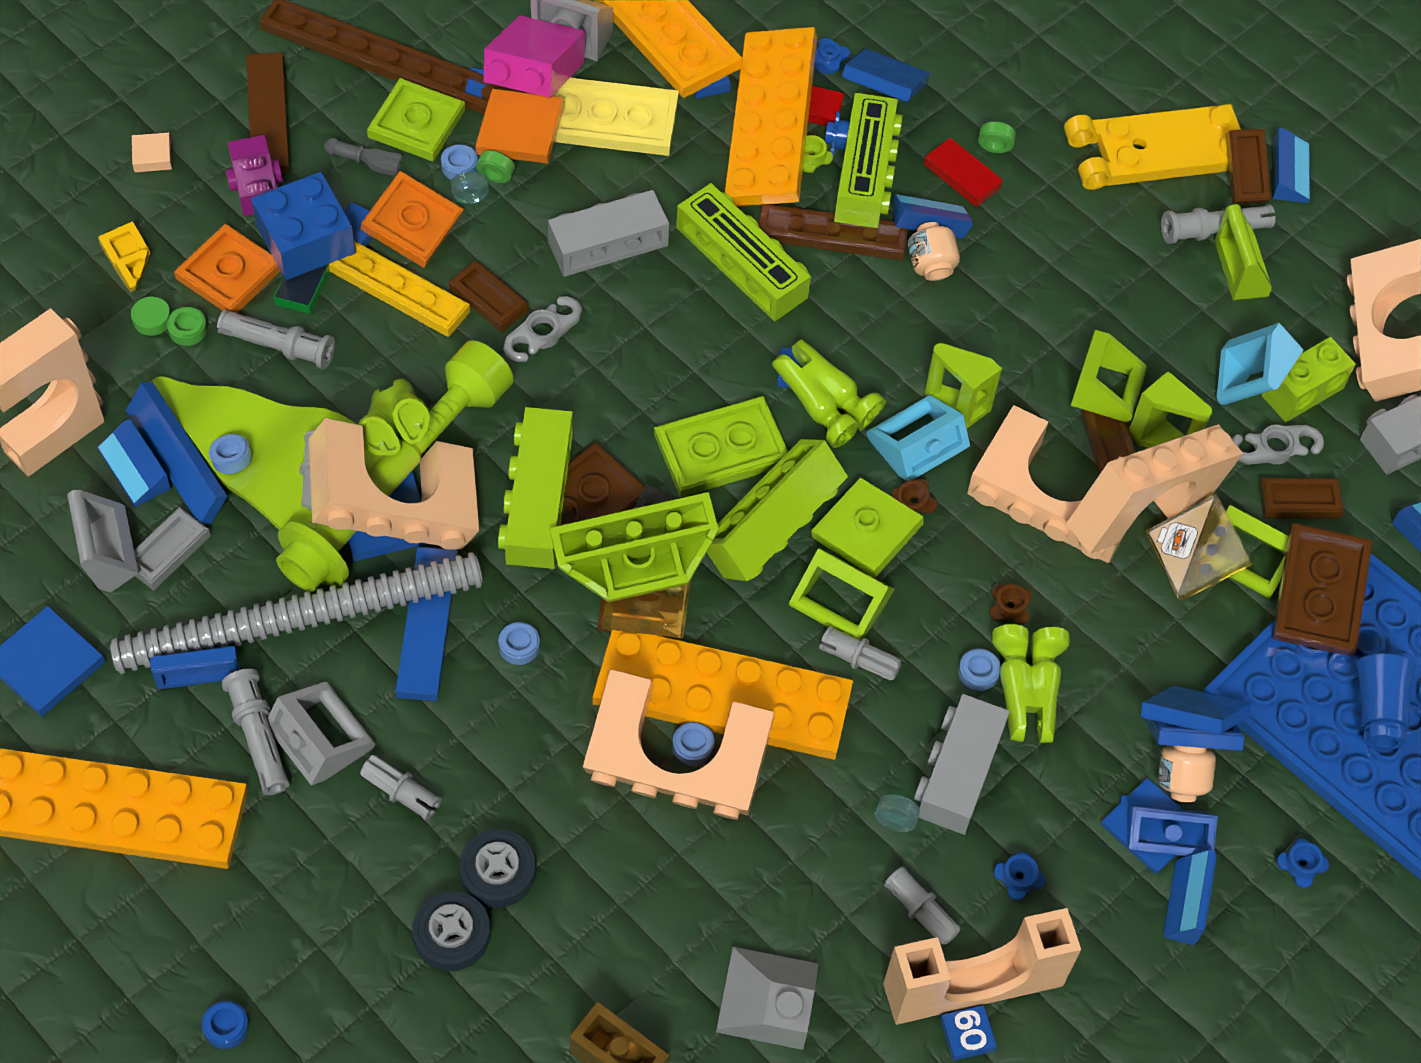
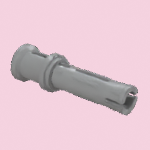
(1201, 223)
(292, 342)
(252, 714)

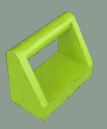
(1241, 256)
(975, 372)
(1093, 394)
(1164, 396)
(1266, 535)
(825, 561)

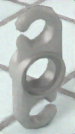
(526, 335)
(1288, 434)

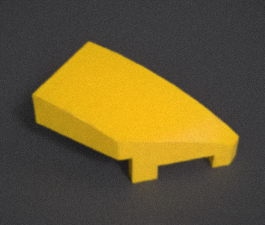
(126, 253)

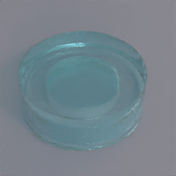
(469, 187)
(897, 813)

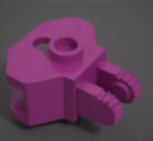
(251, 170)

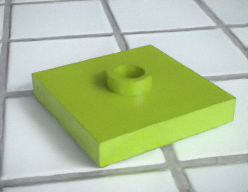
(416, 119)
(867, 527)

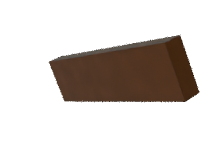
(268, 104)
(820, 231)

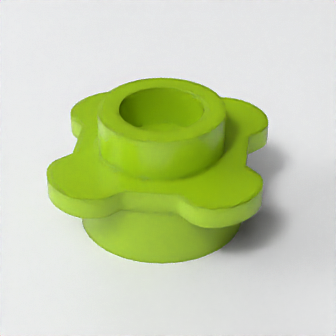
(815, 153)

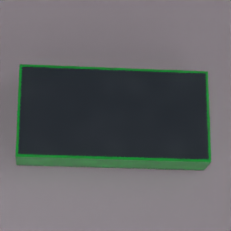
(302, 291)

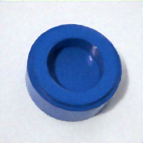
(225, 1024)

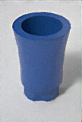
(1385, 698)

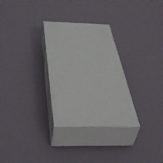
(169, 547)

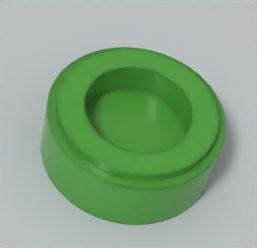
(996, 137)
(495, 166)
(150, 315)
(187, 326)

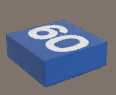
(968, 1033)

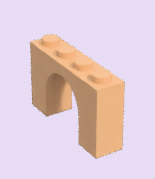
(1378, 285)
(70, 406)
(1169, 474)
(1005, 482)
(350, 500)
(724, 782)
(1036, 960)

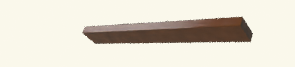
(373, 52)

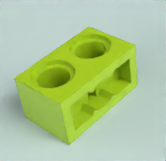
(1311, 380)

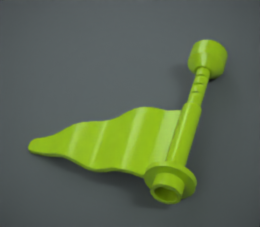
(277, 443)

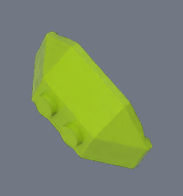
(638, 547)

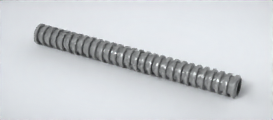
(298, 612)

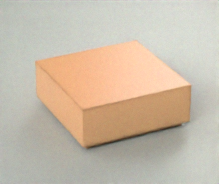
(151, 152)

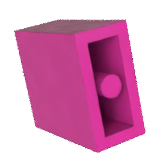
(534, 56)

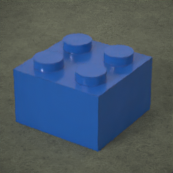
(303, 225)

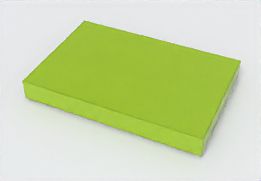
(721, 446)

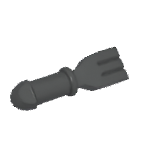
(376, 159)

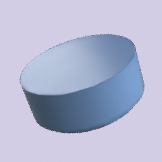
(458, 160)
(230, 454)
(519, 643)
(979, 669)
(693, 744)

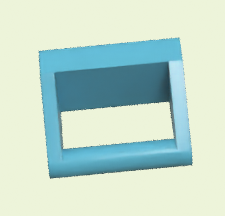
(1262, 350)
(927, 445)

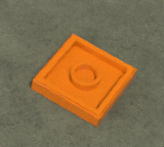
(520, 125)
(411, 219)
(228, 270)

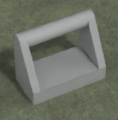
(102, 539)
(306, 742)

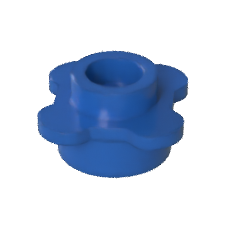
(830, 56)
(837, 133)
(1311, 855)
(1023, 864)

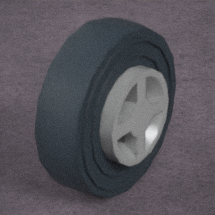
(493, 853)
(451, 915)

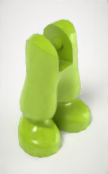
(826, 388)
(392, 413)
(1026, 686)

